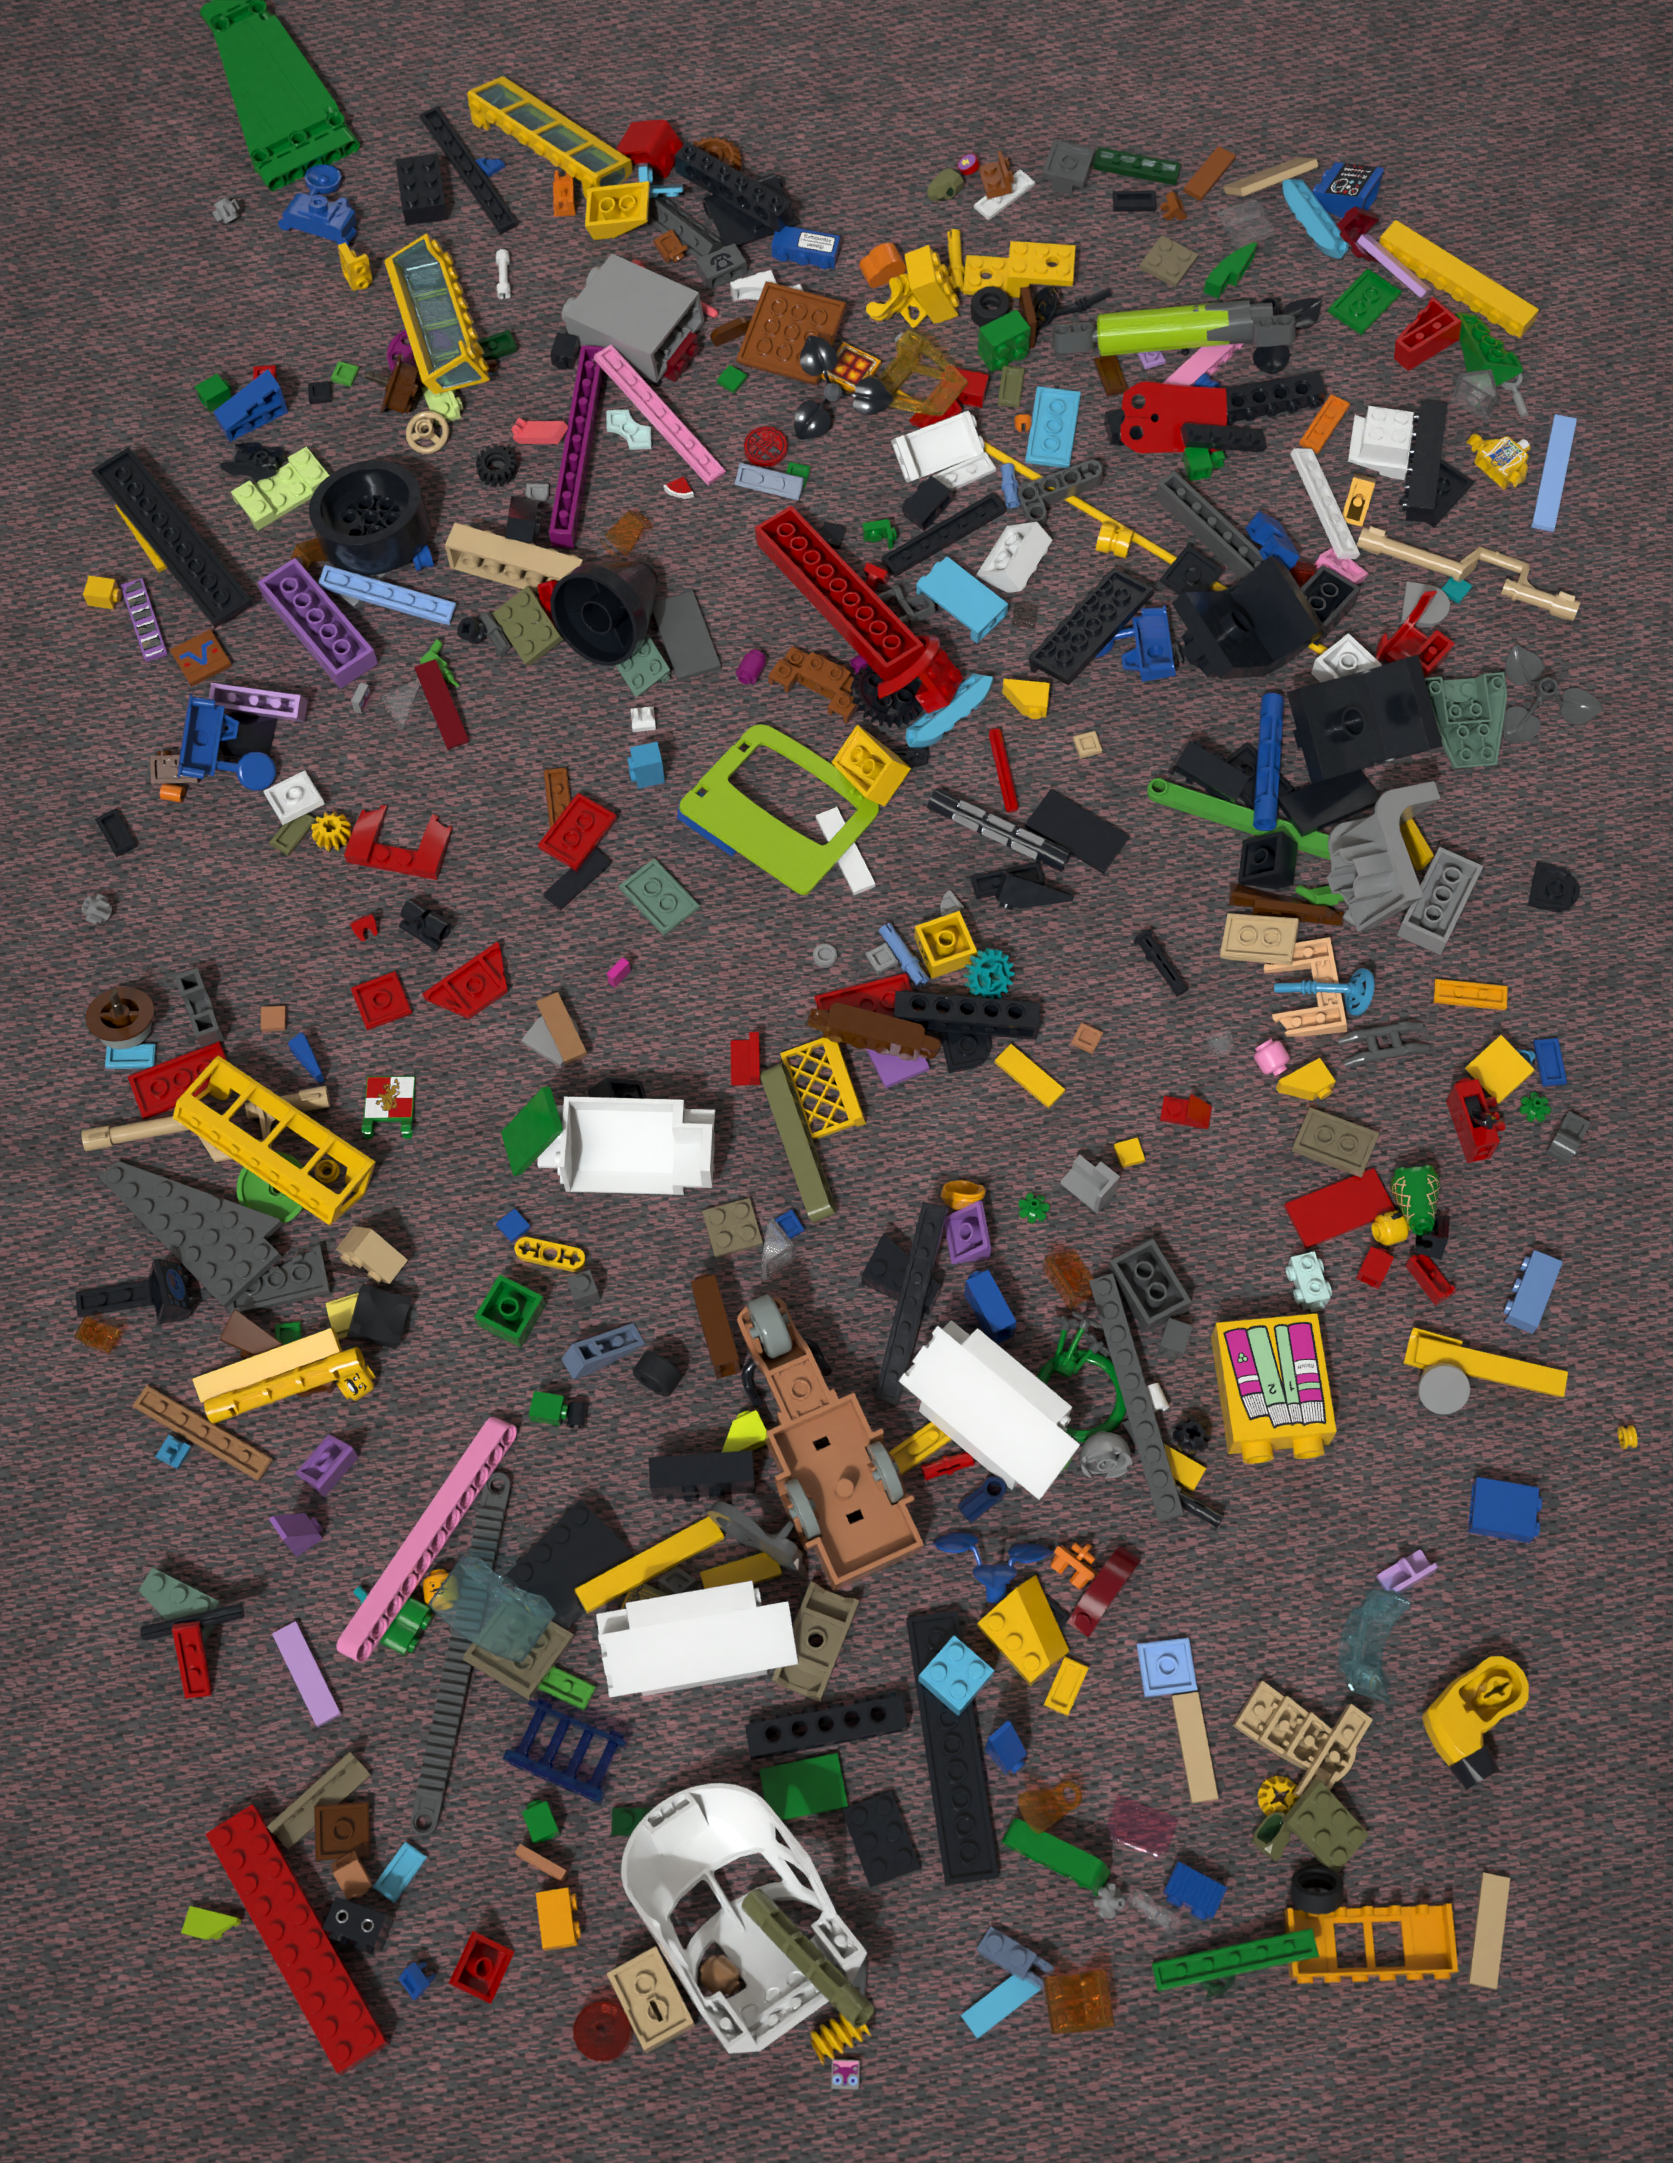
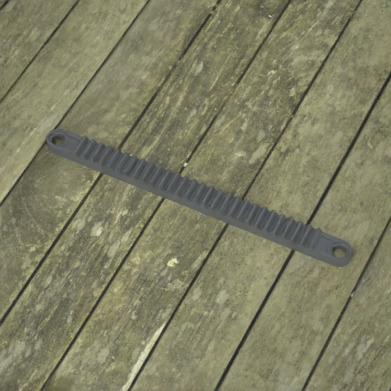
(456, 1671)

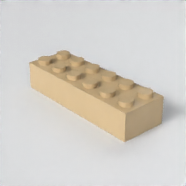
(505, 559)

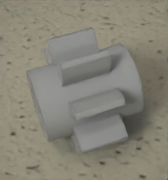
(226, 210)
(96, 908)

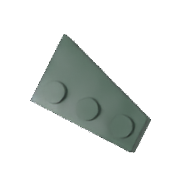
(177, 1599)

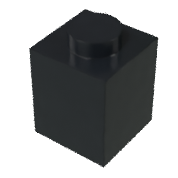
(564, 351)

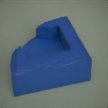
(490, 166)

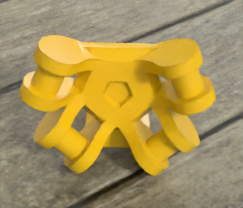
(899, 302)

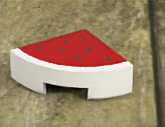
(679, 488)

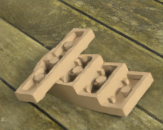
(1301, 1736)

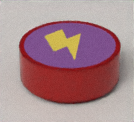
(968, 164)

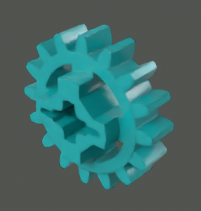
(989, 973)

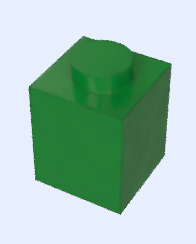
(213, 392)
(548, 1408)
(540, 1821)

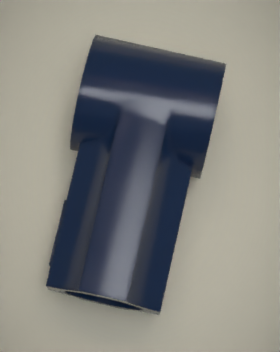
(980, 1501)

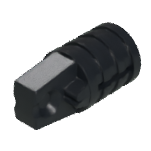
(912, 756)

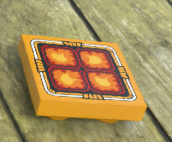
(852, 367)

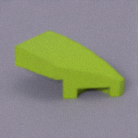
(207, 1924)

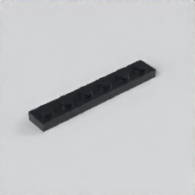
(943, 534)

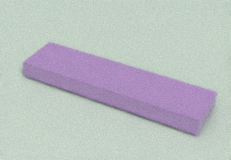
(1394, 265)
(306, 1674)

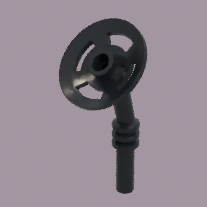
(1048, 310)

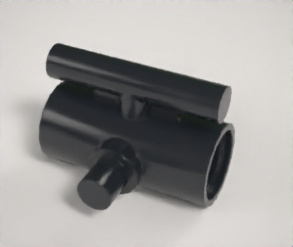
(424, 923)

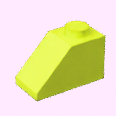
(745, 1433)

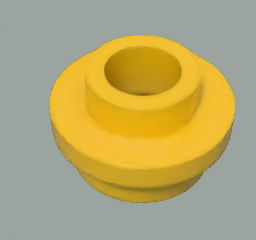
(325, 1164)

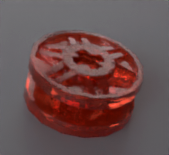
(586, 2031)

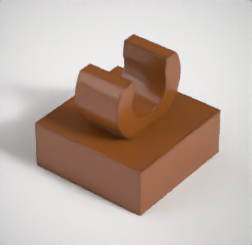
(1174, 206)

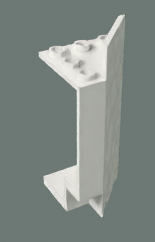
(632, 1146)
(992, 1408)
(694, 1640)

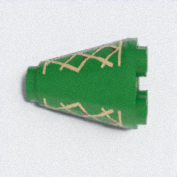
(1417, 1196)

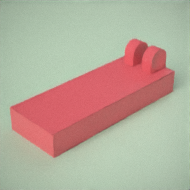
(538, 431)

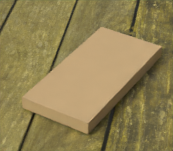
(1270, 176)

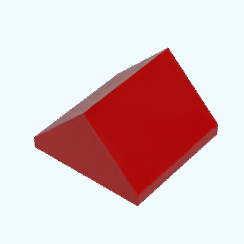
(481, 1967)

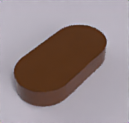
(729, 331)

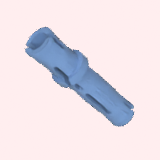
(909, 962)

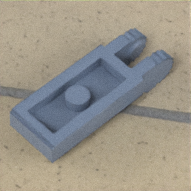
(1013, 1957)

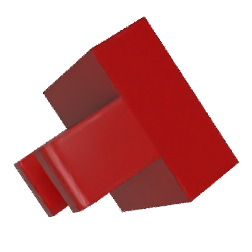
(875, 576)
(358, 925)

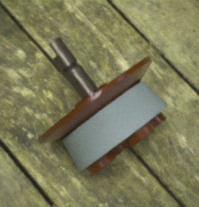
(121, 1017)

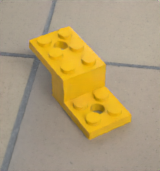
(1024, 266)

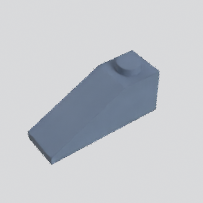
(601, 1350)

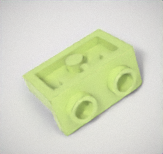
(444, 404)

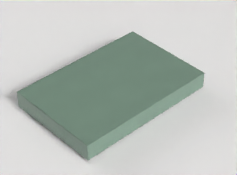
(659, 897)

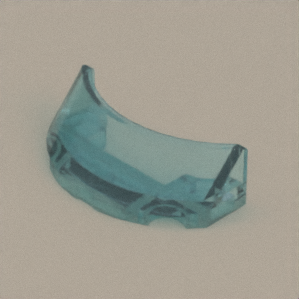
(1365, 1640)

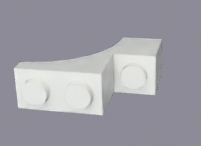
(752, 286)

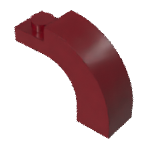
(1103, 1591)

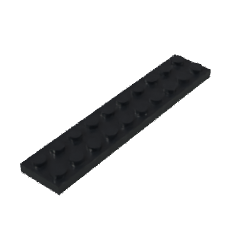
(172, 537)
(952, 1763)

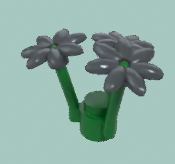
(1065, 1364)

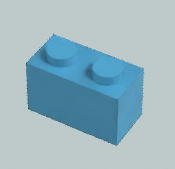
(646, 765)

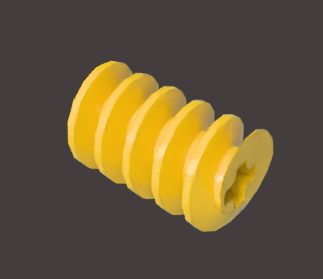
(835, 2037)

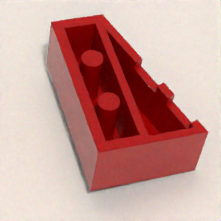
(1427, 335)

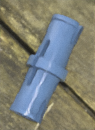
(1009, 486)

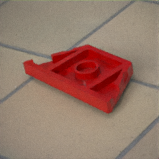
(471, 985)

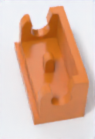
(563, 195)

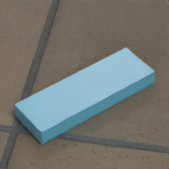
(998, 2005)

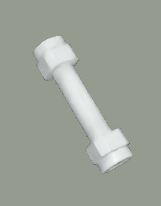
(503, 260)

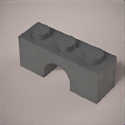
(199, 1007)

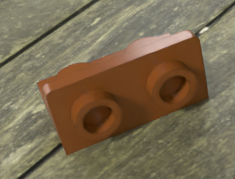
(996, 177)

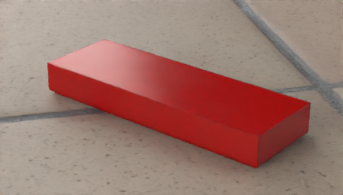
(192, 1659)

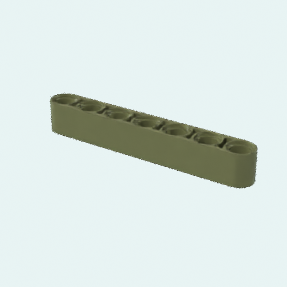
(798, 1143)

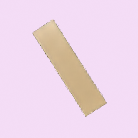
(1194, 1747)
(1489, 1931)

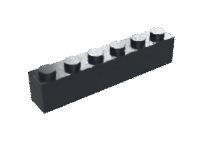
(1426, 461)

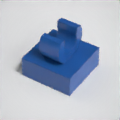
(415, 1981)

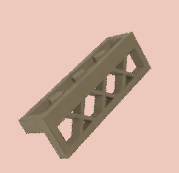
(330, 1789)

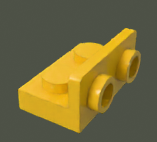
(355, 268)

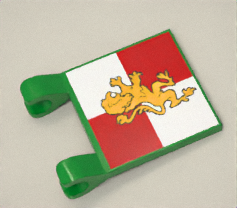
(389, 1101)

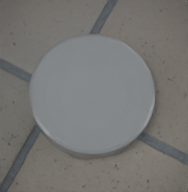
(1443, 1388)

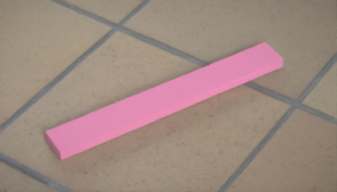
(659, 414)

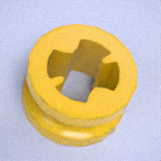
(1627, 1437)

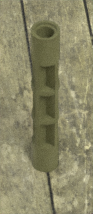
(807, 1958)

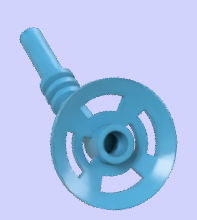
(1351, 990)

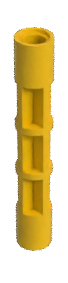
(284, 1385)

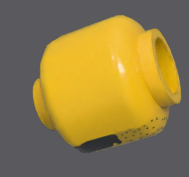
(1390, 1228)

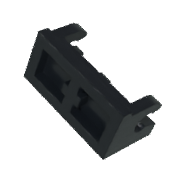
(1434, 1243)

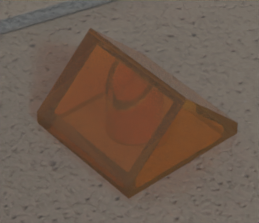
(1069, 1277)

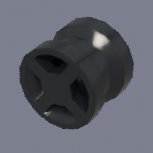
(471, 630)

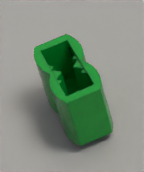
(406, 1627)

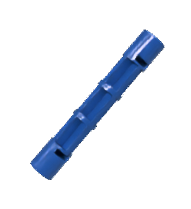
(1268, 762)

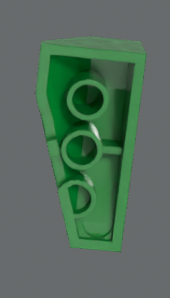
(1484, 351)

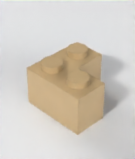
(369, 1250)

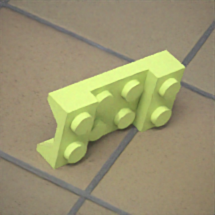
(283, 492)

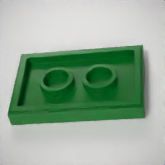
(1364, 301)
(804, 1787)

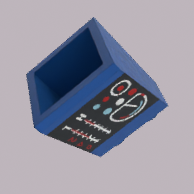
(1348, 187)

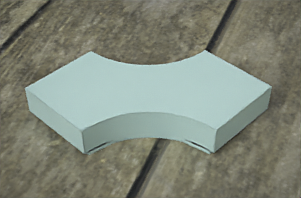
(635, 434)

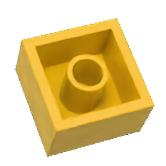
(945, 944)

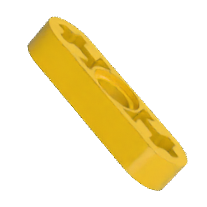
(545, 1245)

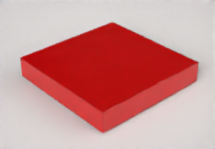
(381, 1000)

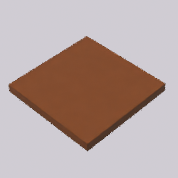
(781, 327)

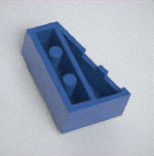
(251, 407)

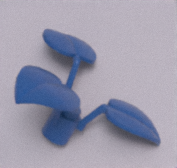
(992, 1576)

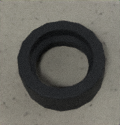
(1317, 1902)

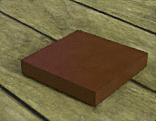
(1027, 312)
(341, 1830)

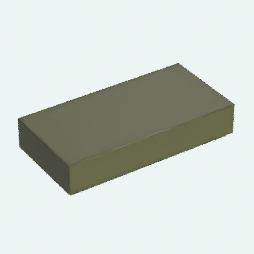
(1011, 386)
(292, 834)

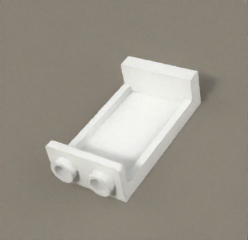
(938, 446)

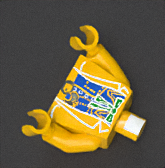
(1501, 459)

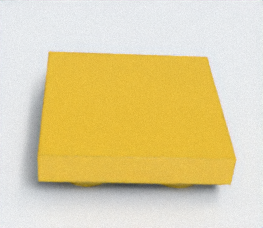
(1500, 1069)

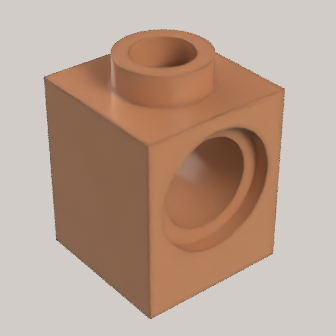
(351, 1876)

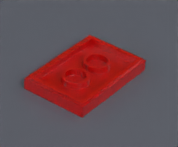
(577, 831)

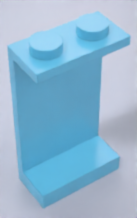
(963, 597)

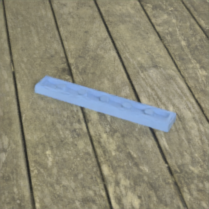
(1554, 473)
(387, 595)

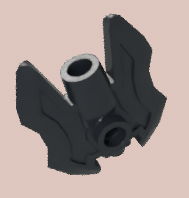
(255, 461)

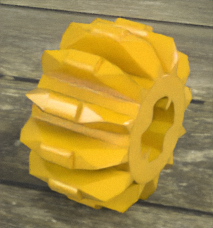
(334, 838)

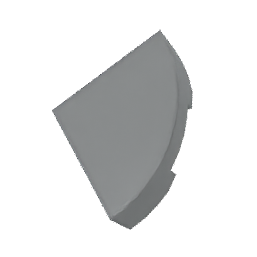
(950, 904)

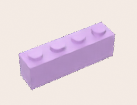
(259, 702)

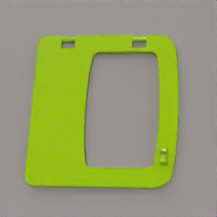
(761, 836)

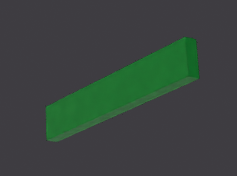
(1235, 1959)

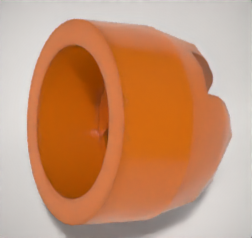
(1023, 419)

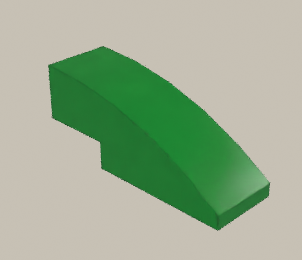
(1230, 270)

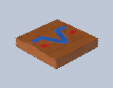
(200, 658)

